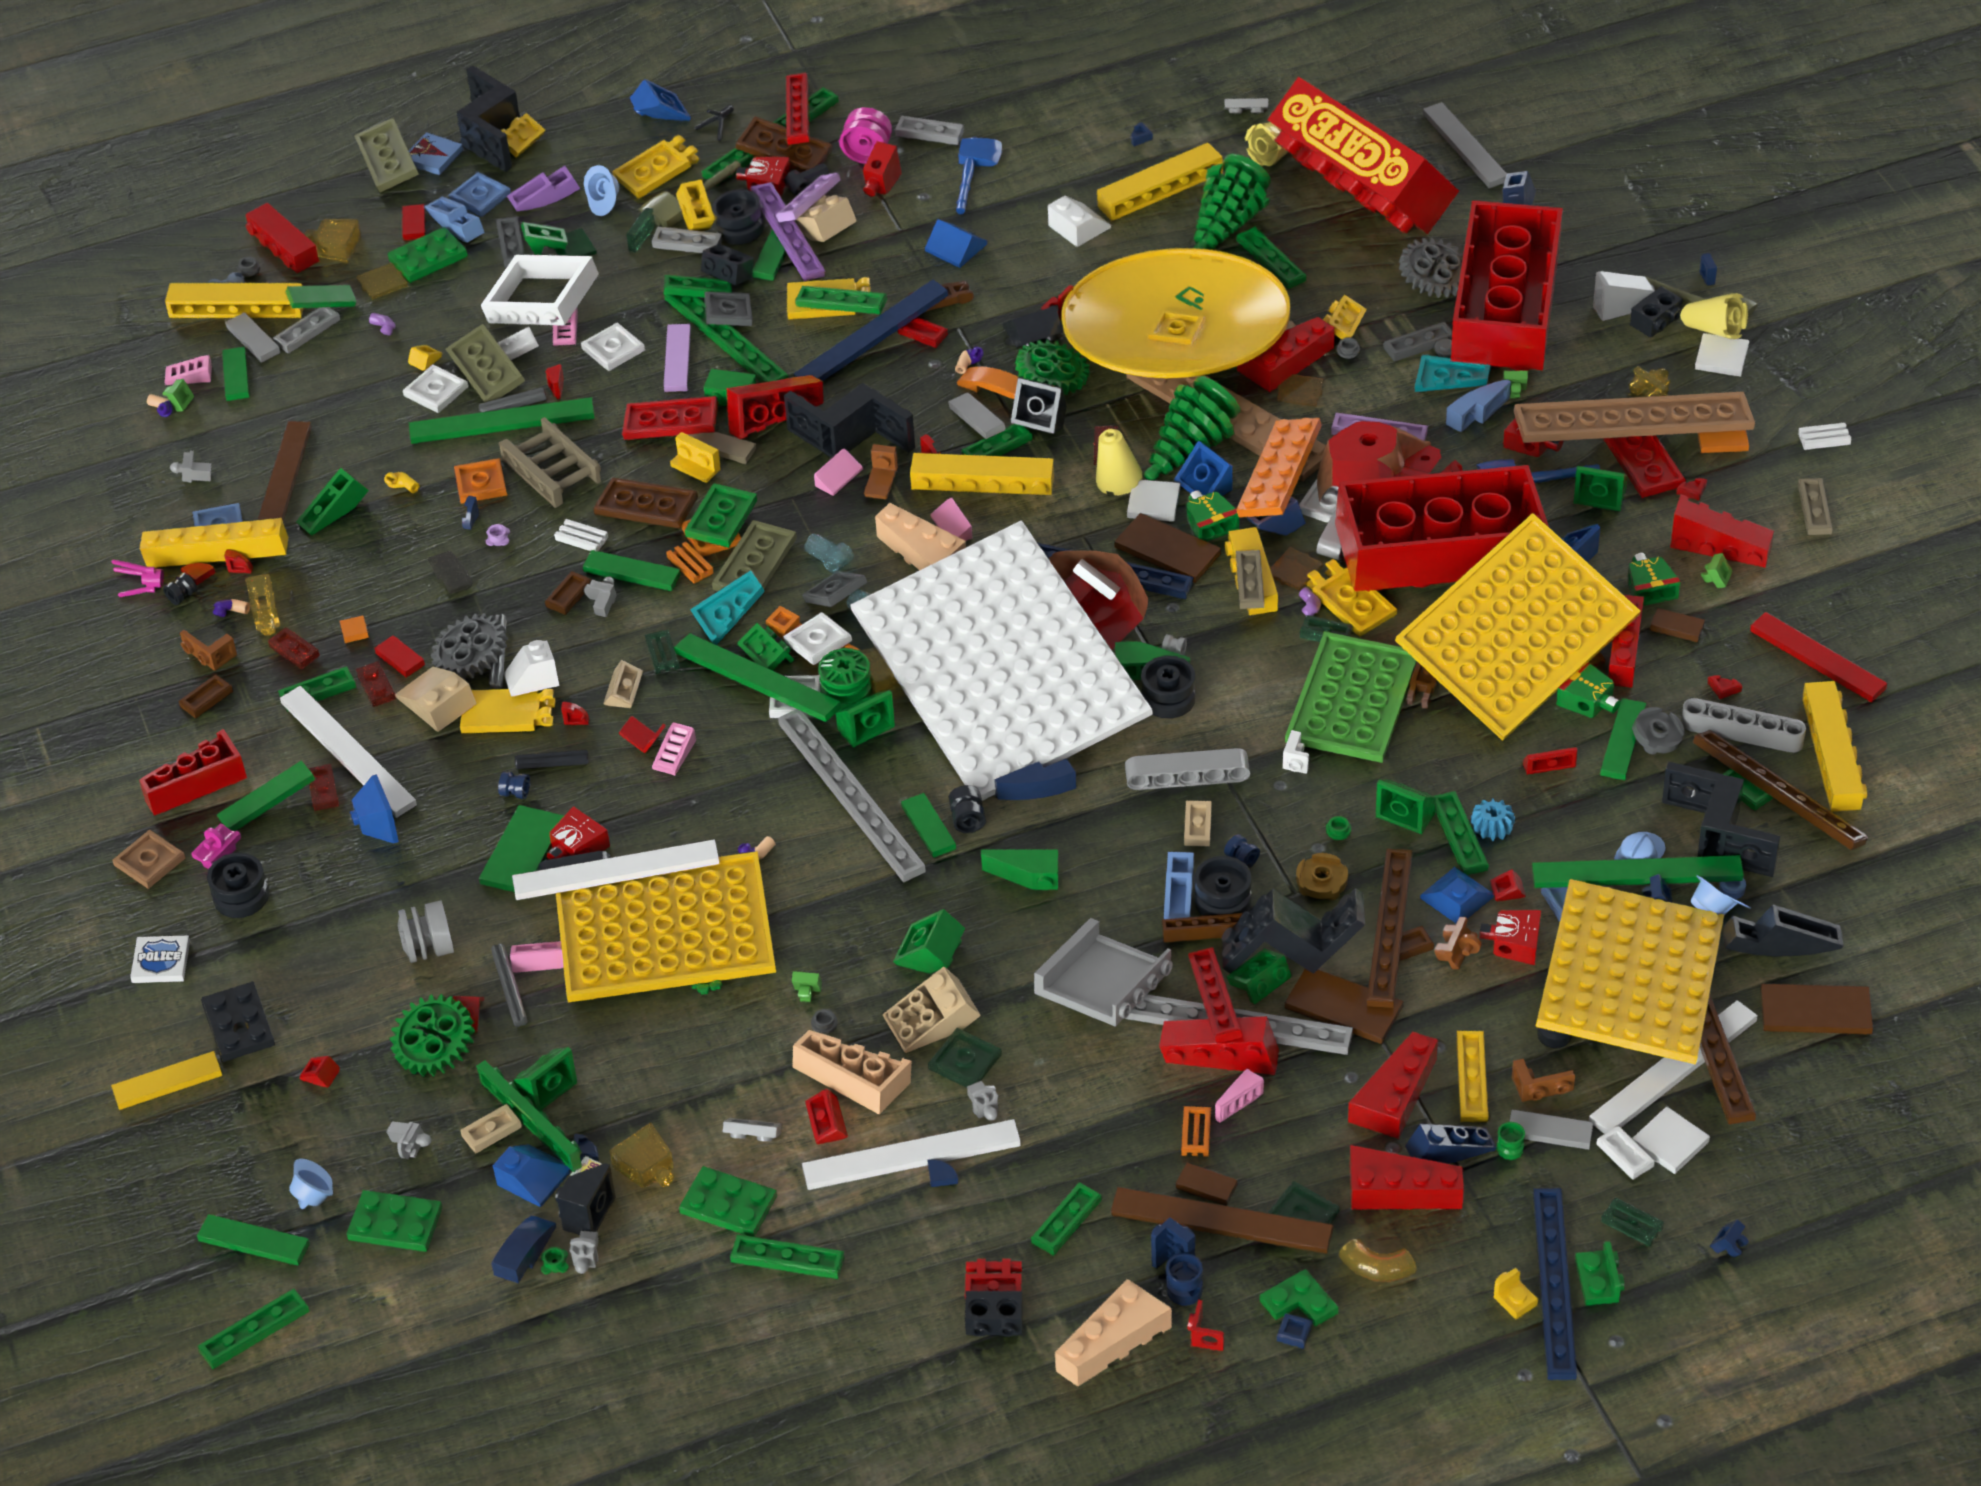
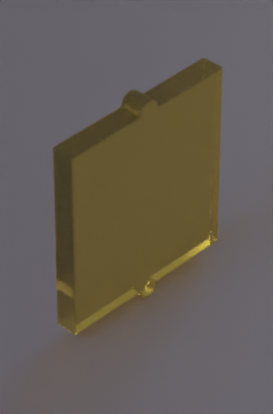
(382, 281)

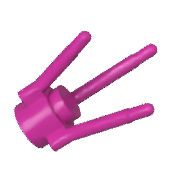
(150, 577)

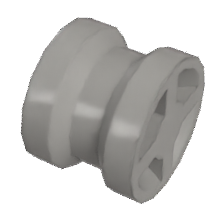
(1175, 645)

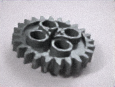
(1420, 260)
(470, 645)

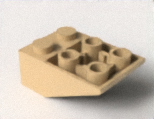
(826, 218)
(931, 1011)

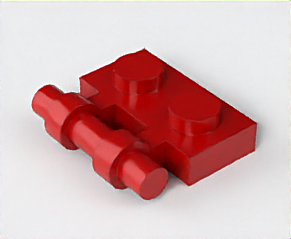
(993, 1282)

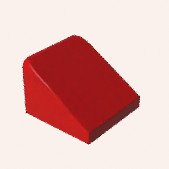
(555, 380)
(1507, 886)
(320, 1071)

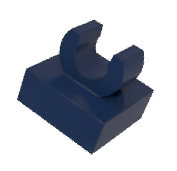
(1658, 890)
(1728, 1237)

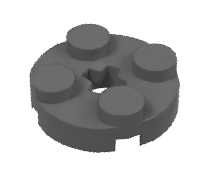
(1651, 739)

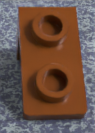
(883, 471)
(214, 655)
(1537, 1088)

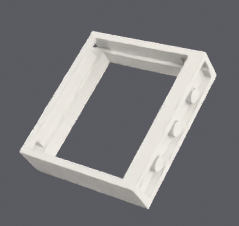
(578, 269)

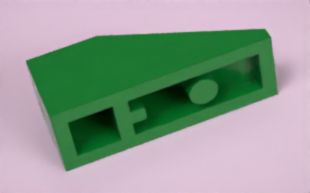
(334, 501)
(1136, 654)
(1024, 867)

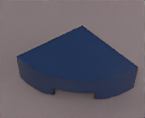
(1140, 134)
(472, 512)
(587, 1147)
(941, 1173)

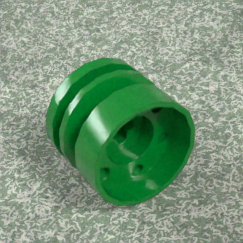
(845, 676)

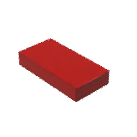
(413, 222)
(924, 332)
(399, 656)

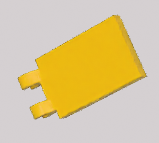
(656, 166)
(802, 312)
(1359, 608)
(502, 713)

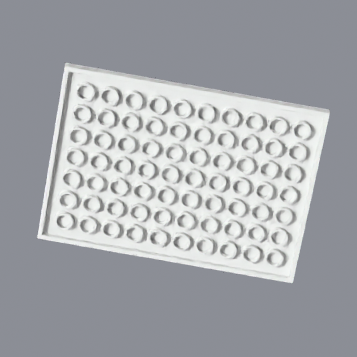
(1000, 659)

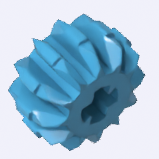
(1492, 819)

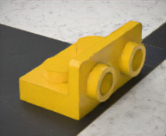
(522, 134)
(1345, 316)
(696, 458)

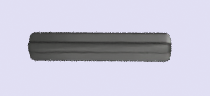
(514, 401)

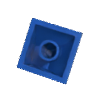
(658, 102)
(374, 812)
(1456, 895)
(529, 1173)

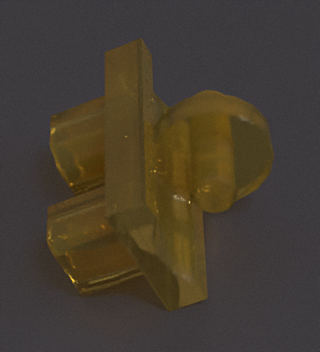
(1654, 381)

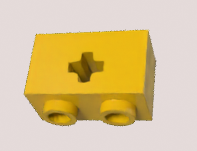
(695, 206)

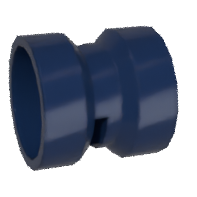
(514, 785)
(1239, 848)

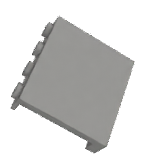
(1100, 975)

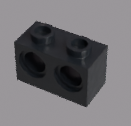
(727, 264)
(1656, 312)
(993, 1308)

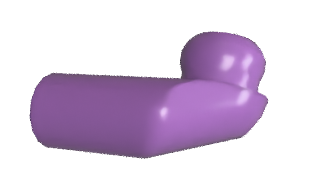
(384, 321)
(1312, 601)

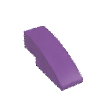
(544, 190)

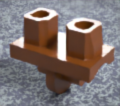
(1460, 943)

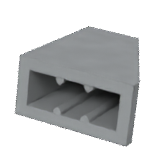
(1618, 293)

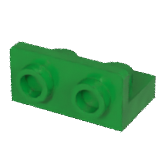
(763, 648)
(1261, 974)
(1599, 1276)

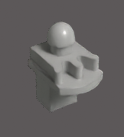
(192, 470)
(603, 593)
(983, 1100)
(408, 1138)
(584, 1251)

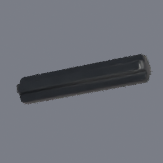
(551, 759)

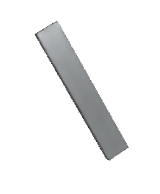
(1465, 145)

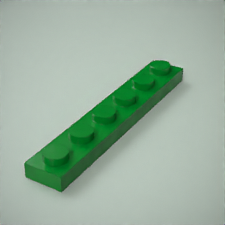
(534, 1120)

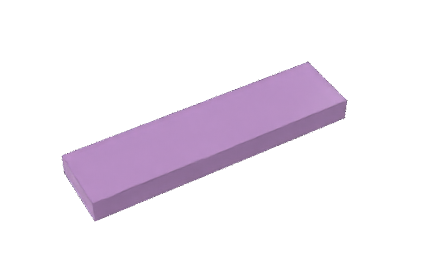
(808, 197)
(677, 358)
(1342, 421)

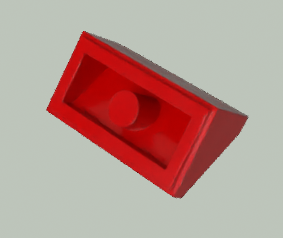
(1550, 760)
(826, 1117)

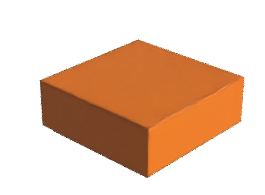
(354, 629)

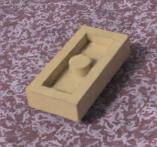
(1197, 823)
(491, 1128)

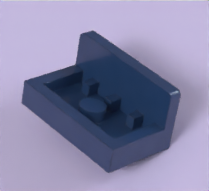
(1169, 1240)

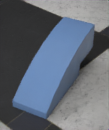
(455, 219)
(1477, 405)
(1179, 885)

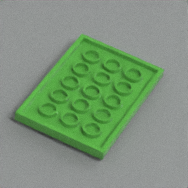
(1352, 696)

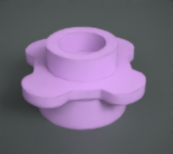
(497, 535)

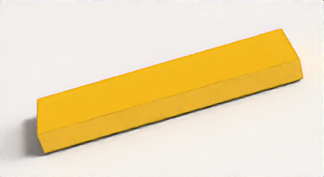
(1472, 1076)
(166, 1080)

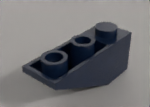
(1518, 189)
(1449, 1143)

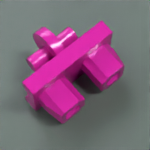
(218, 843)

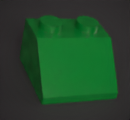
(1600, 488)
(866, 718)
(1404, 805)
(930, 943)
(548, 1077)

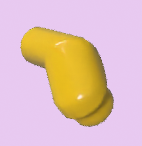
(401, 480)

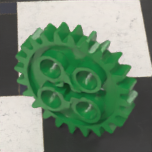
(1053, 365)
(442, 1015)

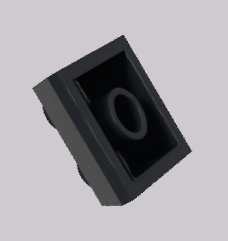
(1034, 327)
(1039, 406)
(586, 1199)

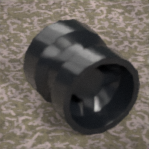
(180, 588)

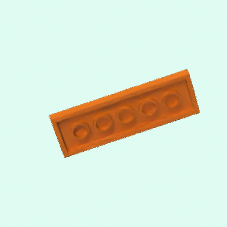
(1279, 467)

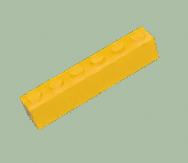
(1157, 182)
(230, 300)
(982, 474)
(210, 542)
(1833, 746)

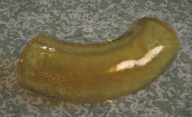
(1377, 1266)

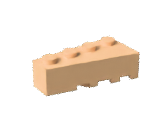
(915, 538)
(852, 1071)
(1113, 1330)

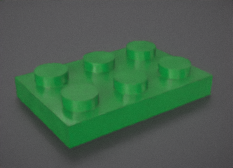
(427, 254)
(721, 515)
(728, 1201)
(394, 1220)

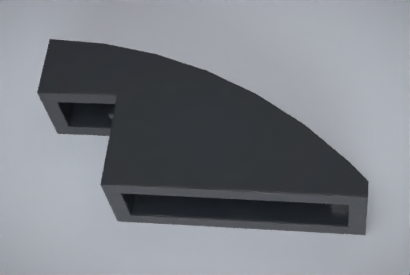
(1782, 934)

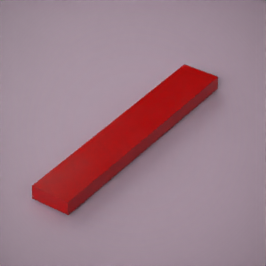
(797, 109)
(1818, 657)
(1215, 995)

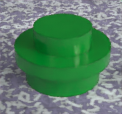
(1338, 828)

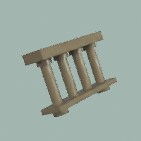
(540, 478)

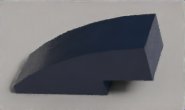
(1036, 781)
(522, 1248)

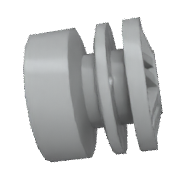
(425, 931)

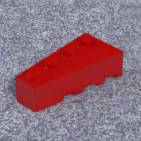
(1290, 353)
(762, 404)
(1712, 533)
(194, 775)
(1194, 1045)
(1394, 1089)
(1402, 1182)

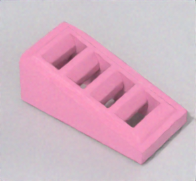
(573, 333)
(192, 371)
(679, 735)
(1240, 1094)

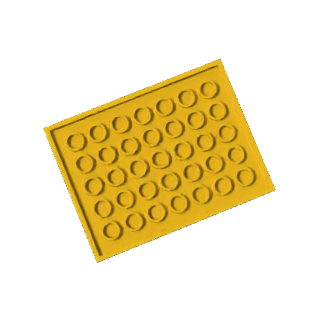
(1517, 626)
(666, 930)
(1631, 971)

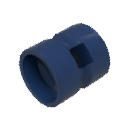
(1184, 1279)

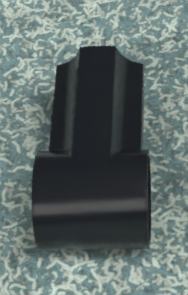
(797, 181)

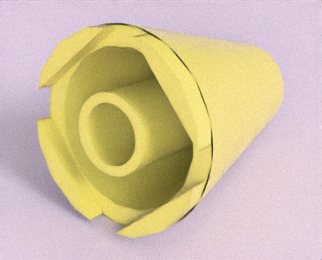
(1262, 146)
(1717, 315)
(1116, 464)

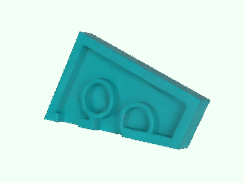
(1442, 373)
(727, 606)

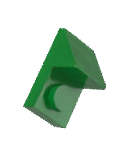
(539, 236)

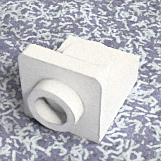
(1293, 755)

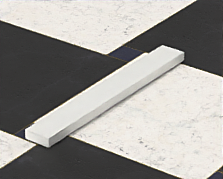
(345, 747)
(615, 869)
(1663, 1076)
(910, 1154)

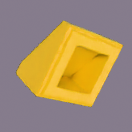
(423, 357)

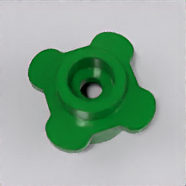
(551, 1255)

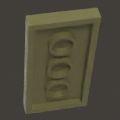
(386, 155)
(485, 364)
(758, 550)

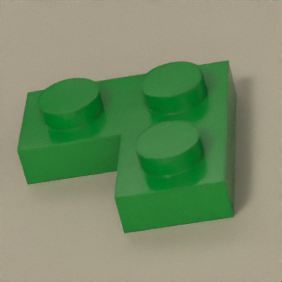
(1299, 1292)

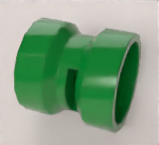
(1510, 1140)

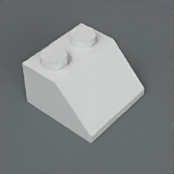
(1075, 221)
(532, 669)

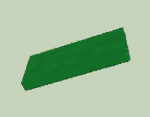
(520, 847)

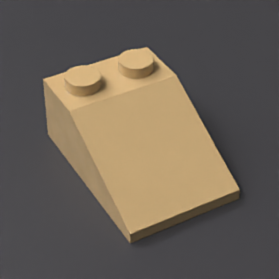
(437, 697)

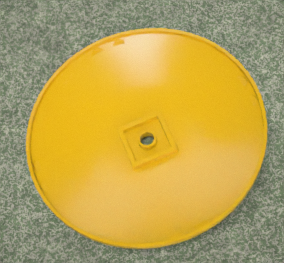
(1136, 326)

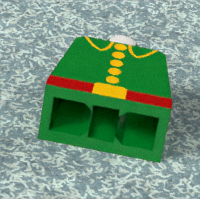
(1211, 515)
(1652, 580)
(1588, 692)

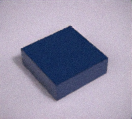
(1708, 269)
(1294, 1330)

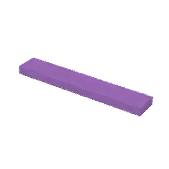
(789, 233)

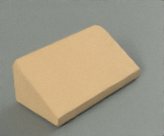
(623, 685)

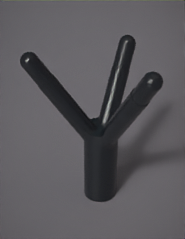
(719, 115)

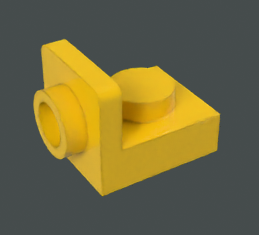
(1514, 1294)

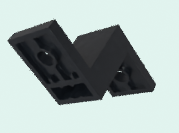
(490, 111)
(850, 421)
(1720, 800)
(1293, 930)
(237, 1021)

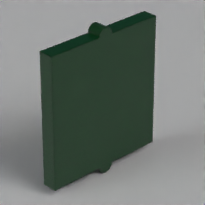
(577, 245)

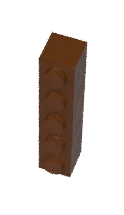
(1197, 927)

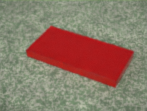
(670, 417)
(1646, 464)

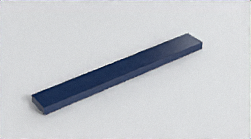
(874, 331)
(1150, 578)
(1554, 1284)

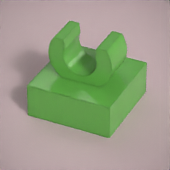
(1518, 382)
(179, 394)
(1717, 571)
(806, 984)

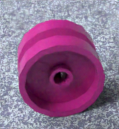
(861, 132)

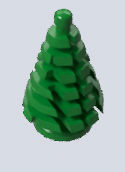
(1230, 199)
(1194, 416)

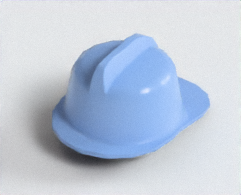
(600, 190)
(1641, 846)
(1710, 899)
(310, 1183)

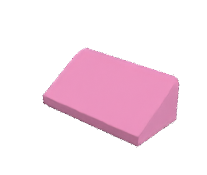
(837, 472)
(952, 520)
(536, 957)

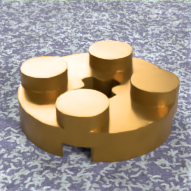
(1322, 888)

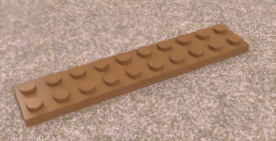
(1633, 417)
(1250, 426)

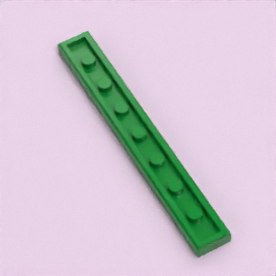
(818, 103)
(728, 339)
(500, 420)
(758, 677)
(1638, 871)

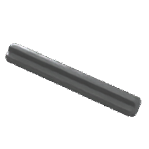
(497, 669)
(509, 985)

